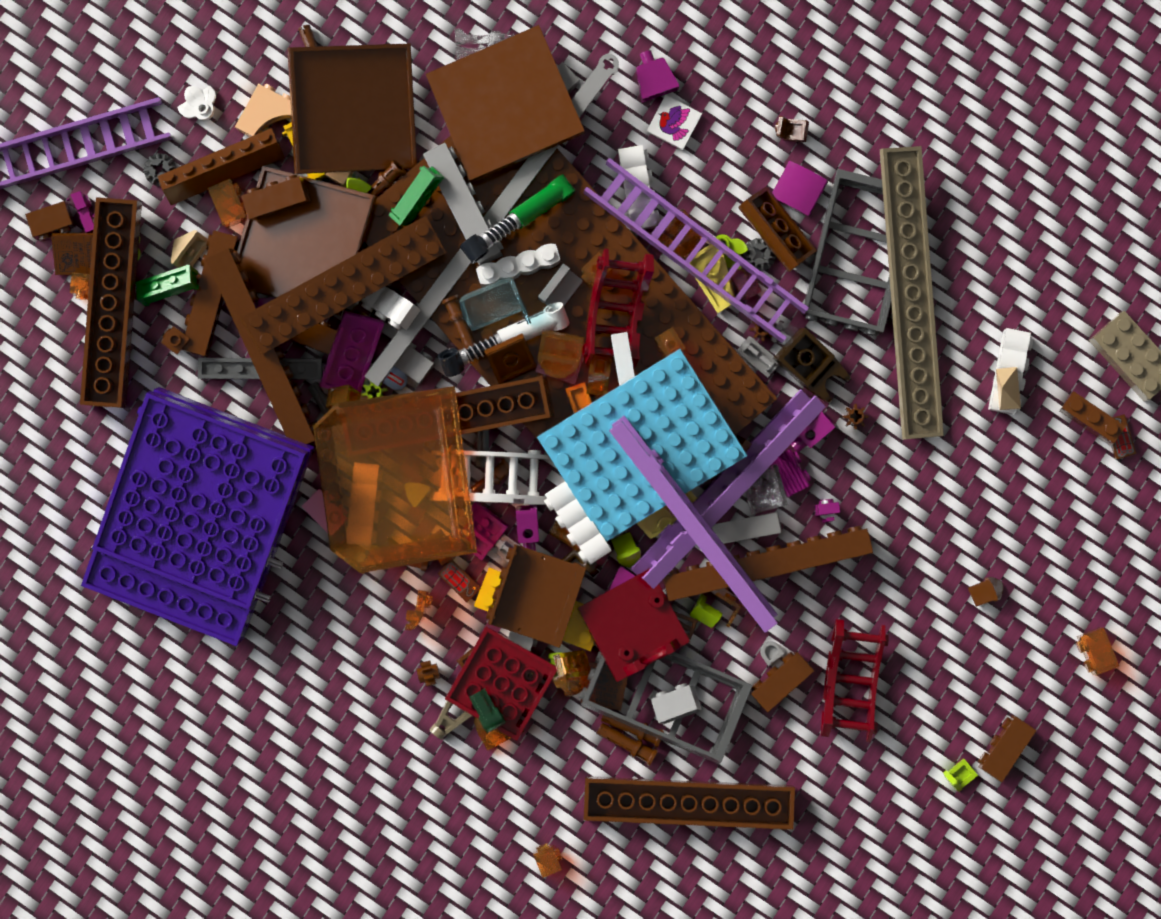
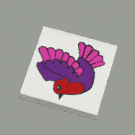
(674, 122)

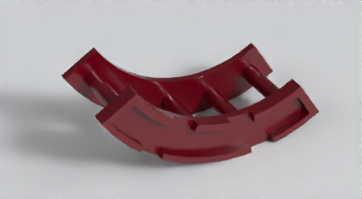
(635, 308)
(833, 677)

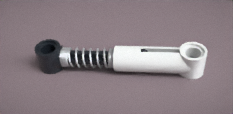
(551, 318)

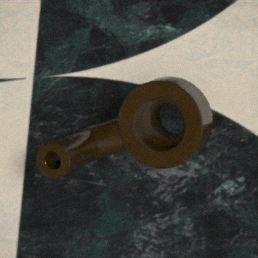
(592, 569)

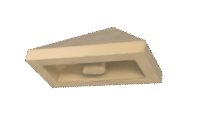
(188, 249)
(1008, 388)

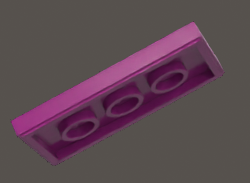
(352, 351)

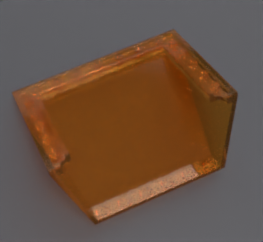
(395, 480)

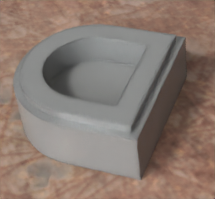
(771, 652)

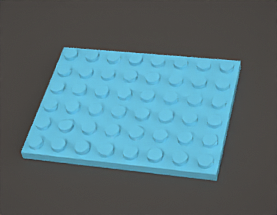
(671, 416)

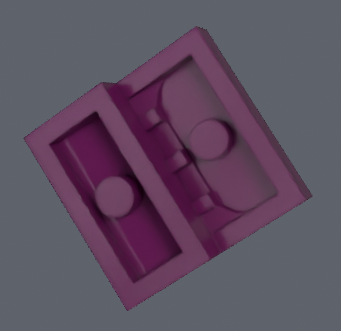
(799, 188)
(487, 529)

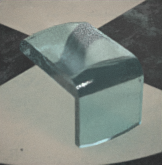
(492, 304)

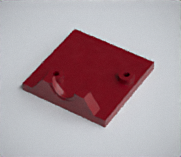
(633, 622)
(503, 671)

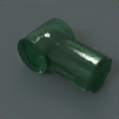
(489, 715)

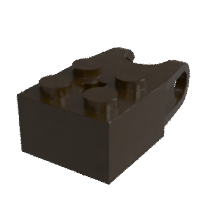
(816, 369)

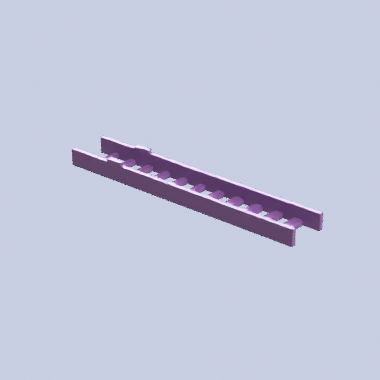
(91, 156)
(685, 264)
(651, 467)
(730, 485)

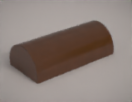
(777, 229)

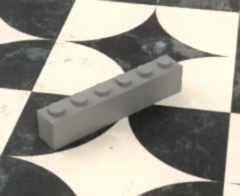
(460, 197)

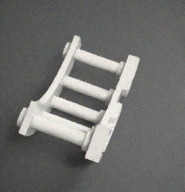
(512, 495)

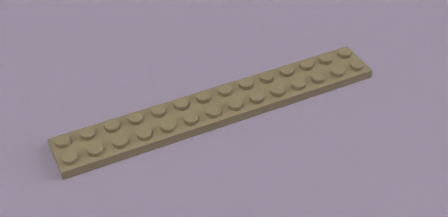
(911, 292)

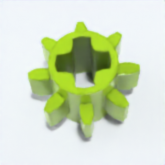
(369, 389)

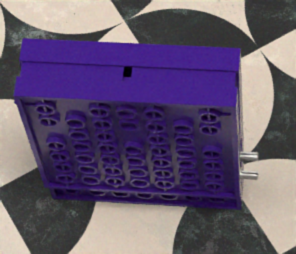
(196, 515)

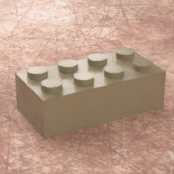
(1130, 354)

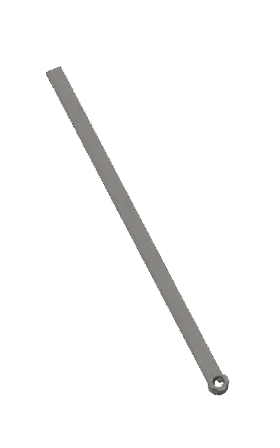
(495, 214)

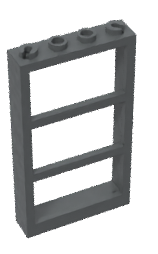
(863, 183)
(729, 724)

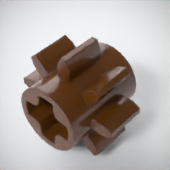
(757, 334)
(850, 421)
(428, 673)

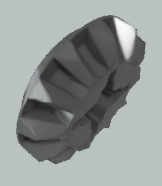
(156, 160)
(760, 264)

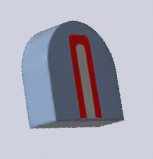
(396, 379)

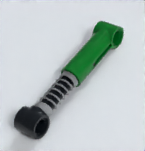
(556, 192)

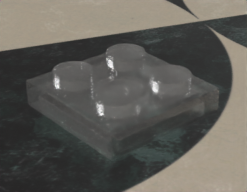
(766, 491)

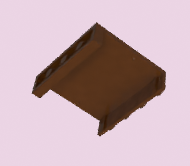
(536, 595)

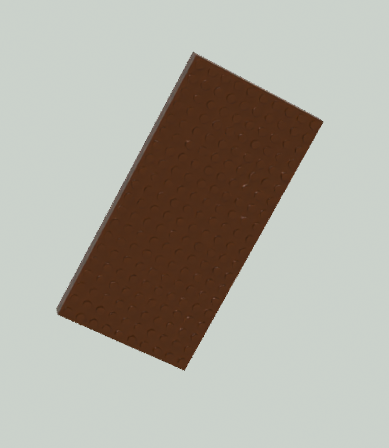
(580, 232)

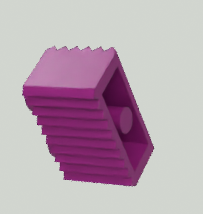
(791, 473)

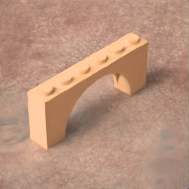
(267, 108)

